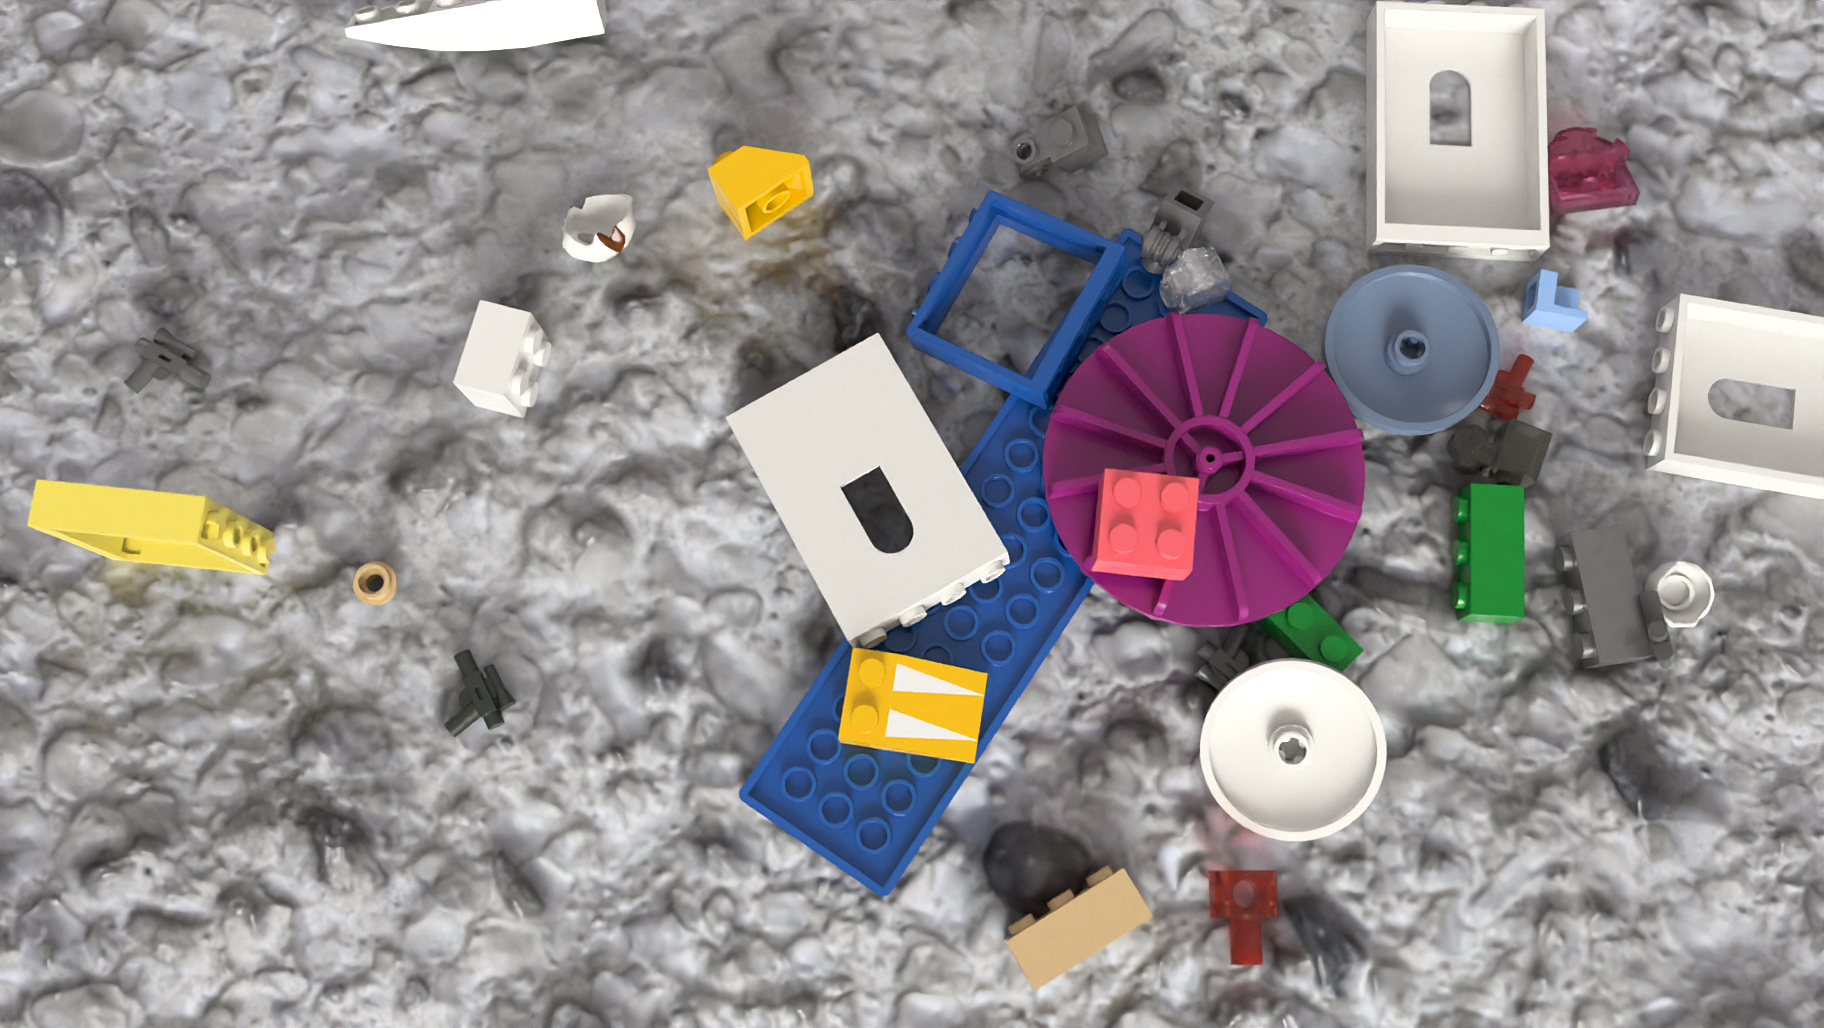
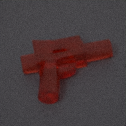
(1506, 394)

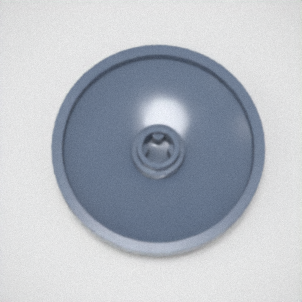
(1411, 349)

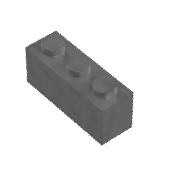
(1602, 597)

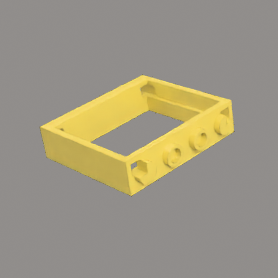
(151, 526)

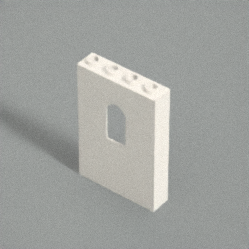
(1450, 198)
(1744, 343)
(830, 432)

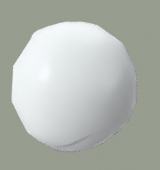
(1683, 592)

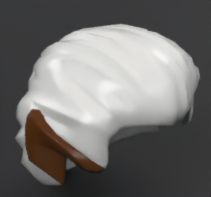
(599, 227)

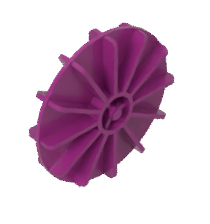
(1245, 418)

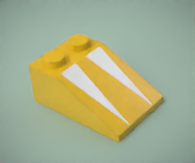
(912, 706)

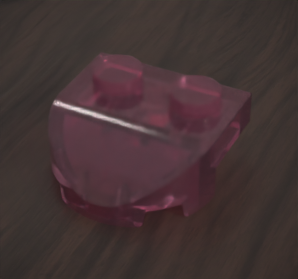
(1588, 172)

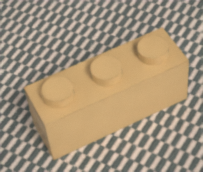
(1077, 926)

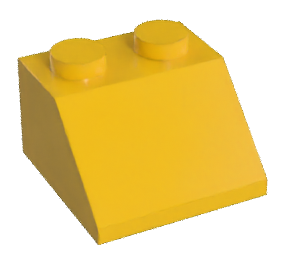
(759, 186)

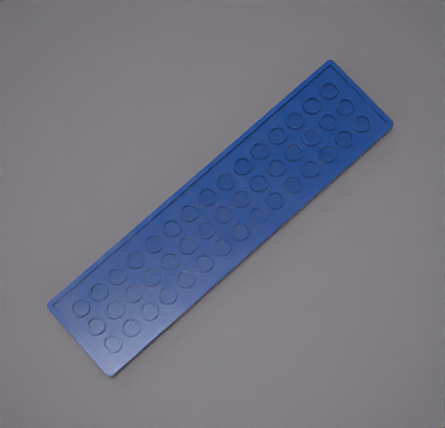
(876, 805)

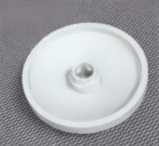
(1293, 749)

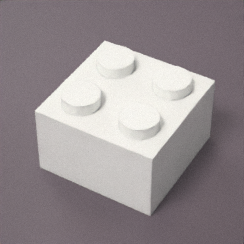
(502, 359)

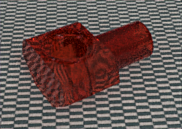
(1244, 921)

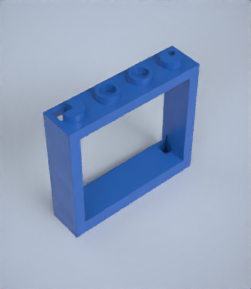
(963, 256)

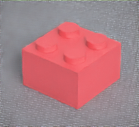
(1145, 524)

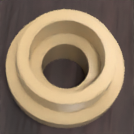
(364, 577)

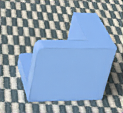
(1551, 304)

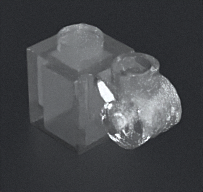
(1195, 281)

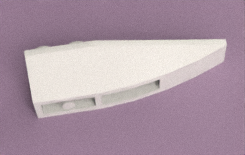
(478, 23)

